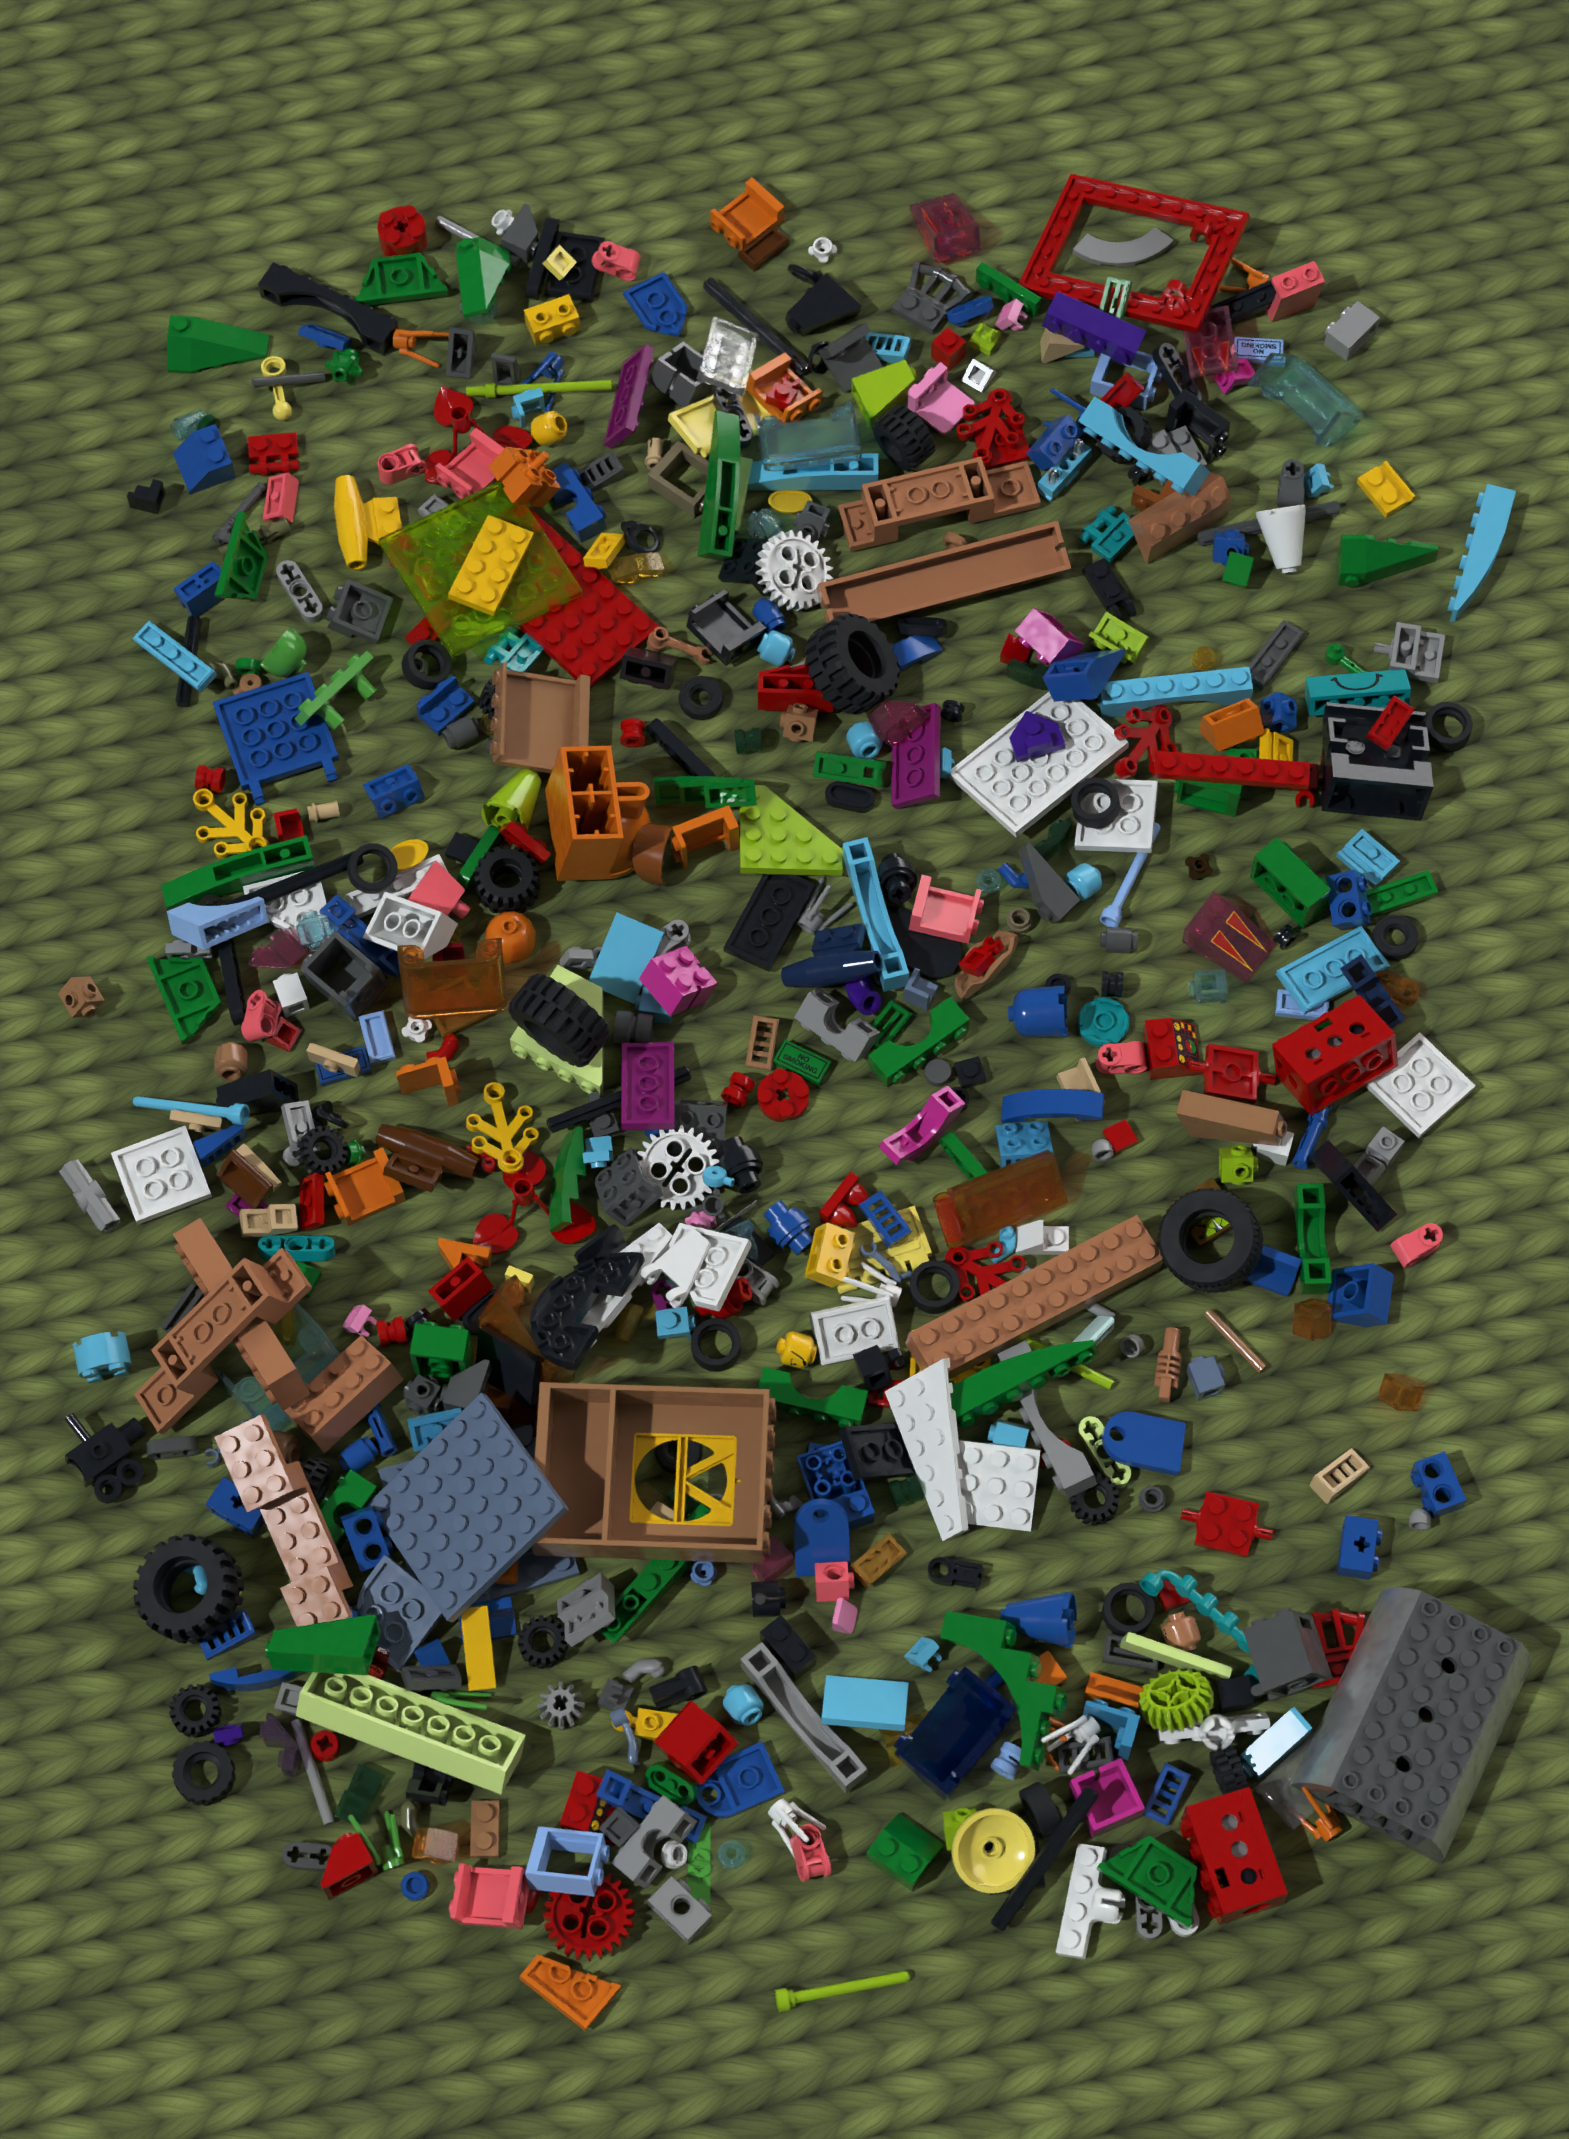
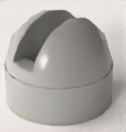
(1101, 1150)
(1132, 1345)
(1420, 1519)

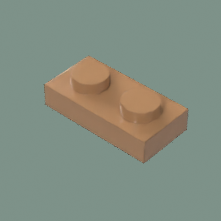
(485, 1829)

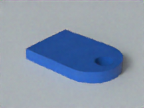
(1146, 1443)
(820, 1538)
(741, 1783)

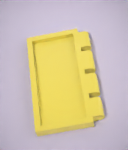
(696, 421)
(910, 1250)

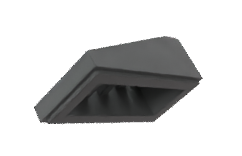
(505, 369)
(609, 477)
(1087, 1765)

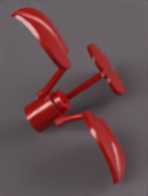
(455, 410)
(500, 1235)

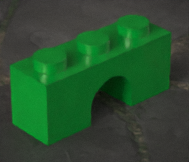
(351, 1493)

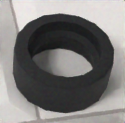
(438, 652)
(1452, 710)
(1091, 786)
(358, 882)
(936, 1267)
(710, 1325)
(1128, 1589)
(1040, 1809)

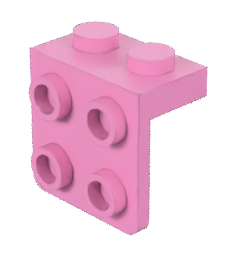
(938, 400)

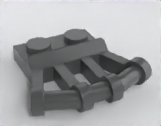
(924, 310)

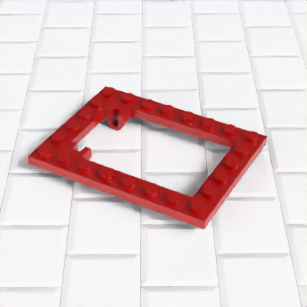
(1187, 312)

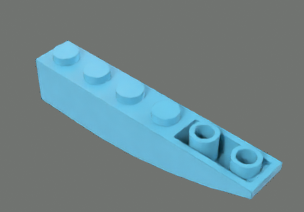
(823, 477)
(1482, 545)

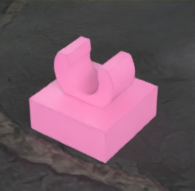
(1010, 314)
(355, 1320)

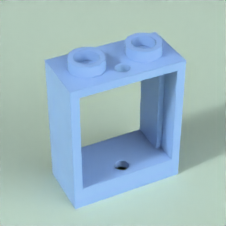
(1143, 362)
(572, 1841)

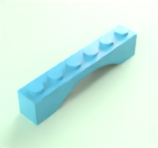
(1177, 468)
(1215, 686)
(873, 912)

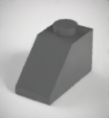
(522, 235)
(466, 1386)

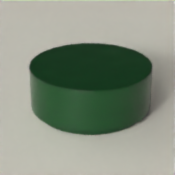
(208, 420)

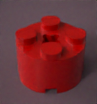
(402, 231)

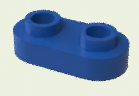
(978, 307)

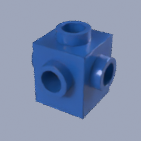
(1228, 542)
(1278, 713)

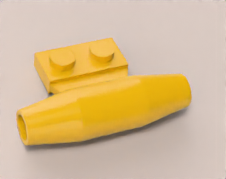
(361, 522)

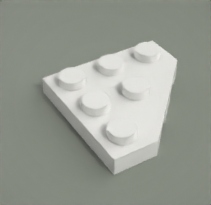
(288, 909)
(718, 1268)

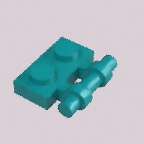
(1113, 539)
(522, 655)

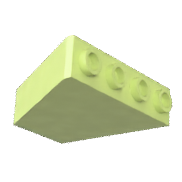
(588, 1077)

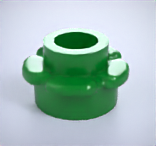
(356, 1153)

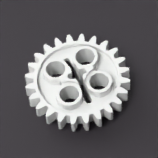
(793, 570)
(657, 1153)

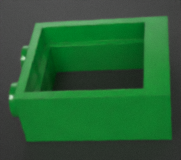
(1209, 796)

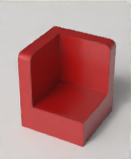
(288, 824)

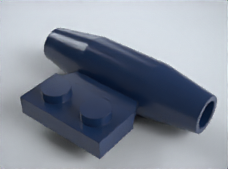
(834, 959)

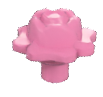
(701, 1220)

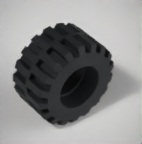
(903, 438)
(503, 862)

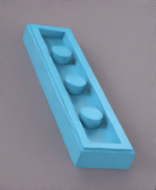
(174, 656)

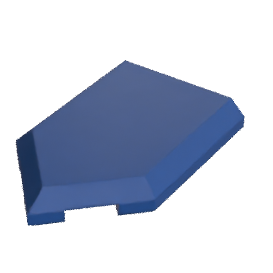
(658, 305)

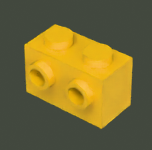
(552, 320)
(830, 1255)

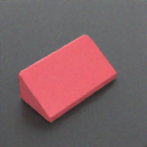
(280, 498)

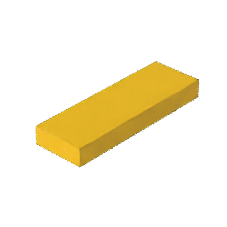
(478, 1648)

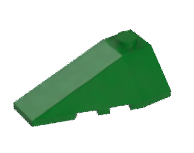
(480, 273)
(1367, 560)

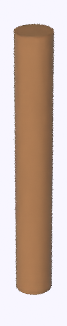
(1235, 1340)

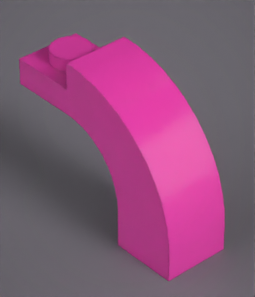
(925, 1128)

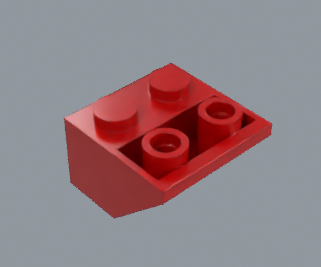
(695, 1742)

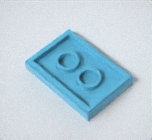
(625, 956)
(865, 1703)

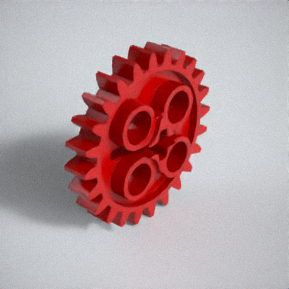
(613, 1919)

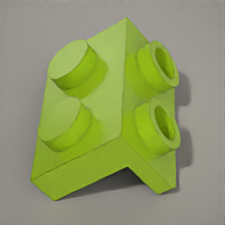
(1116, 634)

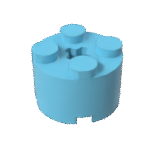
(102, 1356)

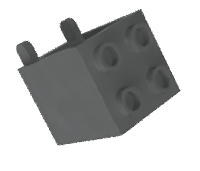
(354, 986)
(1286, 1654)

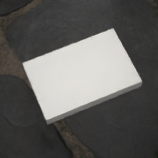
(853, 1328)

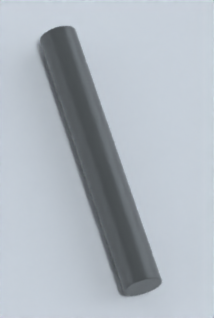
(288, 379)

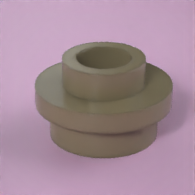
(1019, 913)

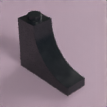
(1353, 1185)

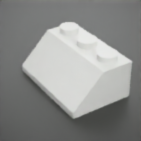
(409, 923)

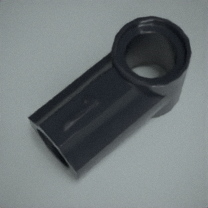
(686, 1686)

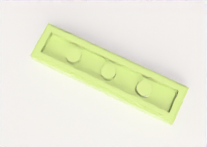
(1175, 1657)

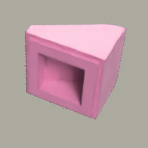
(844, 1617)

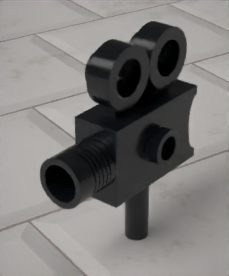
(105, 1452)

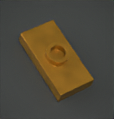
(877, 1560)

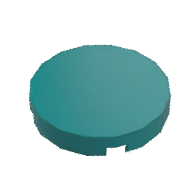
(1103, 1022)

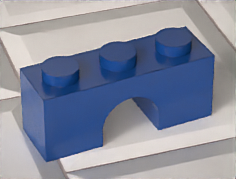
(586, 517)

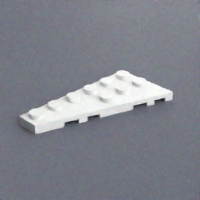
(931, 1438)

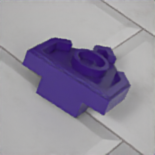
(1035, 737)

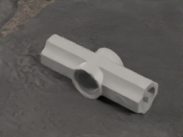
(90, 1196)

